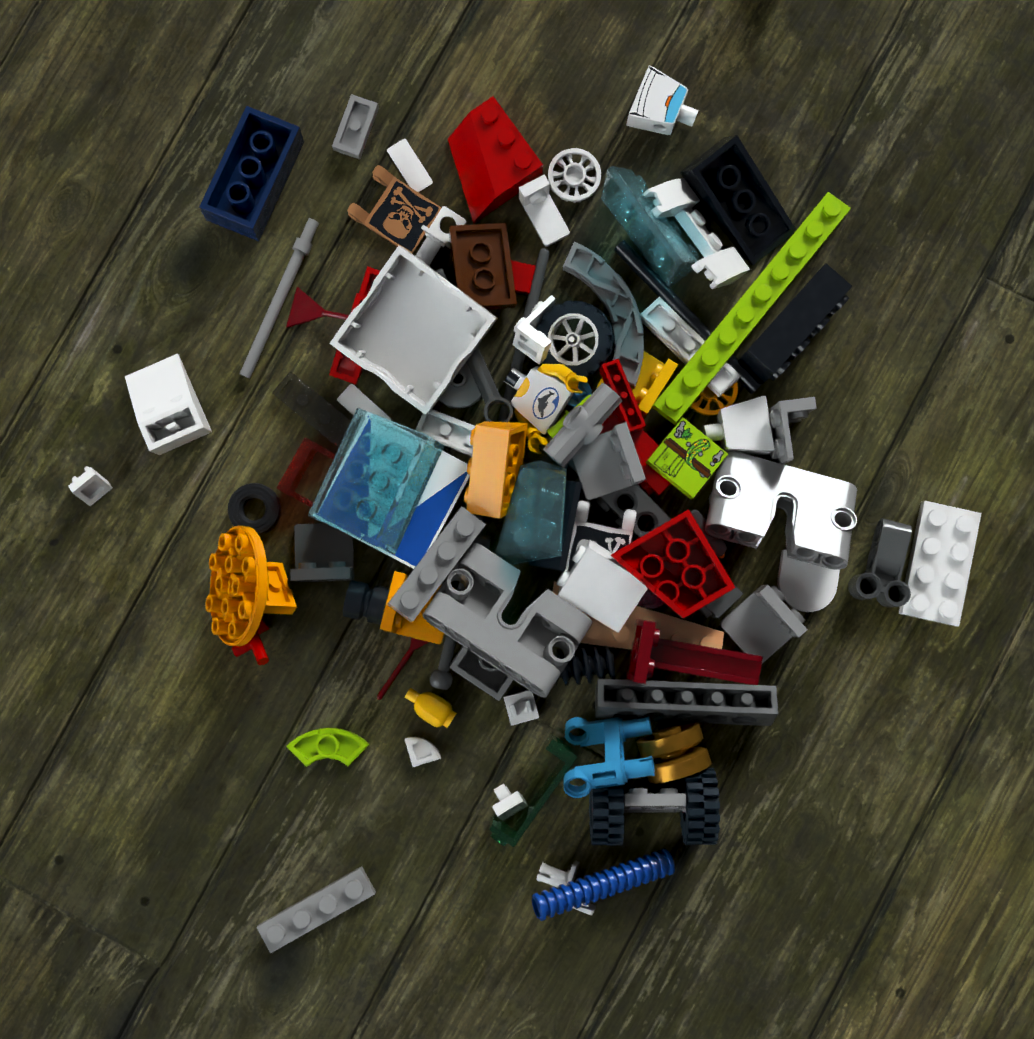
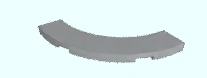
(618, 303)

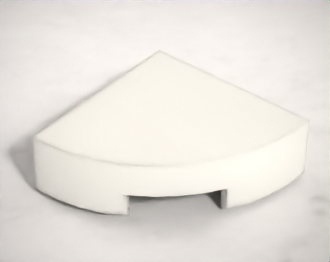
(421, 751)

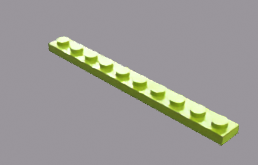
(751, 308)

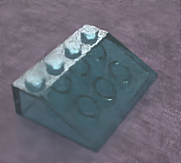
(654, 237)
(376, 480)

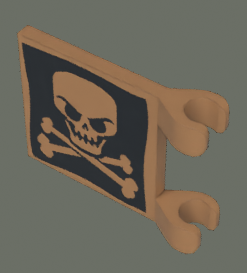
(397, 213)

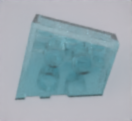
(534, 515)

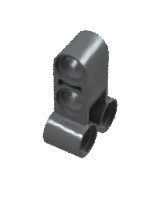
(885, 565)

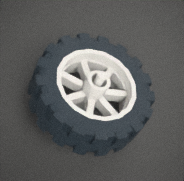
(602, 332)

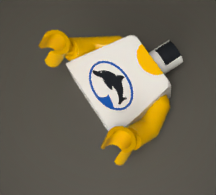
(542, 398)

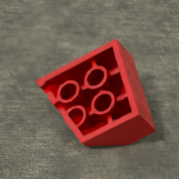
(491, 158)
(677, 565)

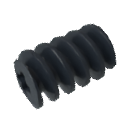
(587, 665)

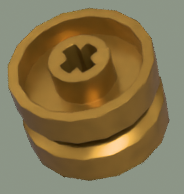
(675, 752)

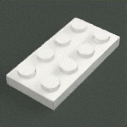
(940, 562)

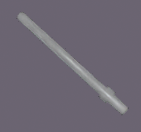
(301, 248)

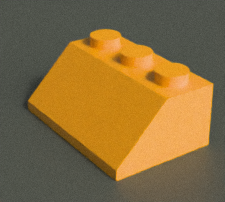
(494, 466)

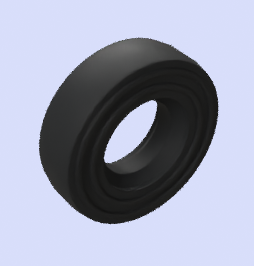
(247, 492)

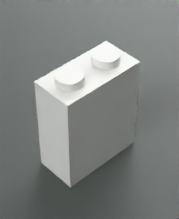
(600, 586)

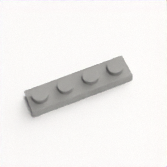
(316, 909)

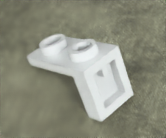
(543, 211)
(527, 338)

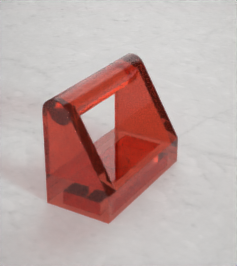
(299, 466)

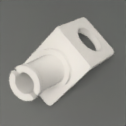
(435, 237)
(555, 877)

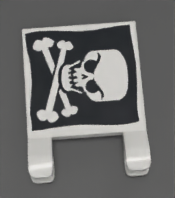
(605, 536)

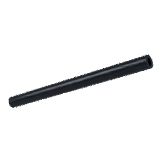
(661, 289)

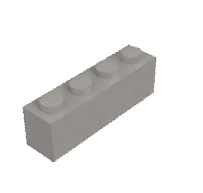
(436, 564)

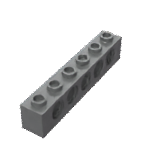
(687, 702)

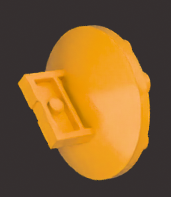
(244, 586)

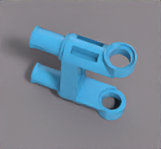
(615, 769)

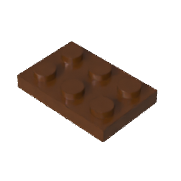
(483, 264)

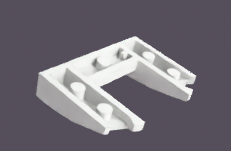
(677, 200)

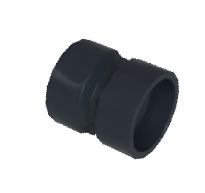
(365, 602)

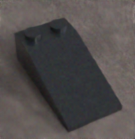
(739, 199)

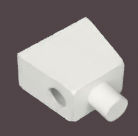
(743, 428)

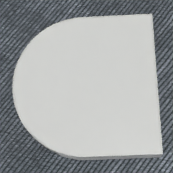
(806, 584)

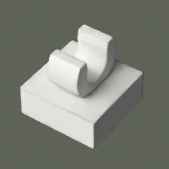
(89, 486)
(521, 707)
(509, 803)

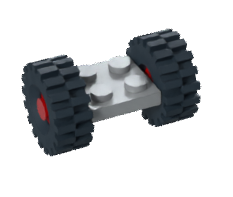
(696, 803)

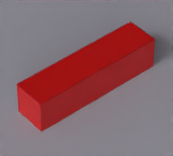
(628, 409)

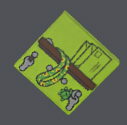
(686, 458)

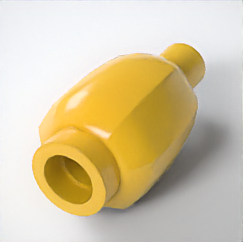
(431, 708)

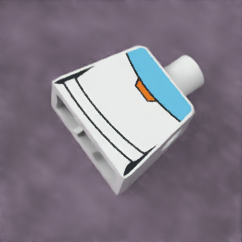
(660, 104)

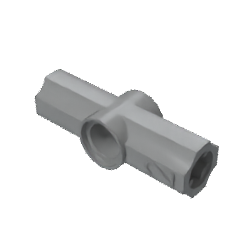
(582, 424)

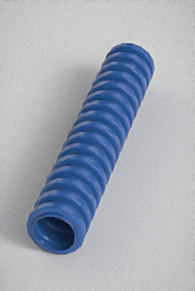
(602, 884)

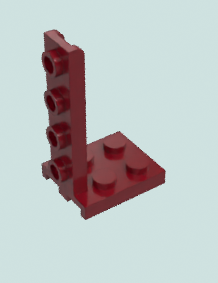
(654, 652)

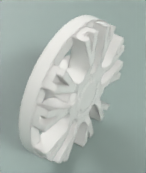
(574, 175)

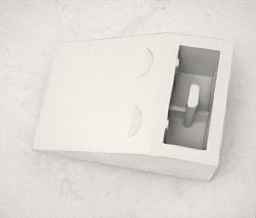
(166, 405)

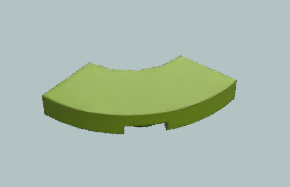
(328, 743)

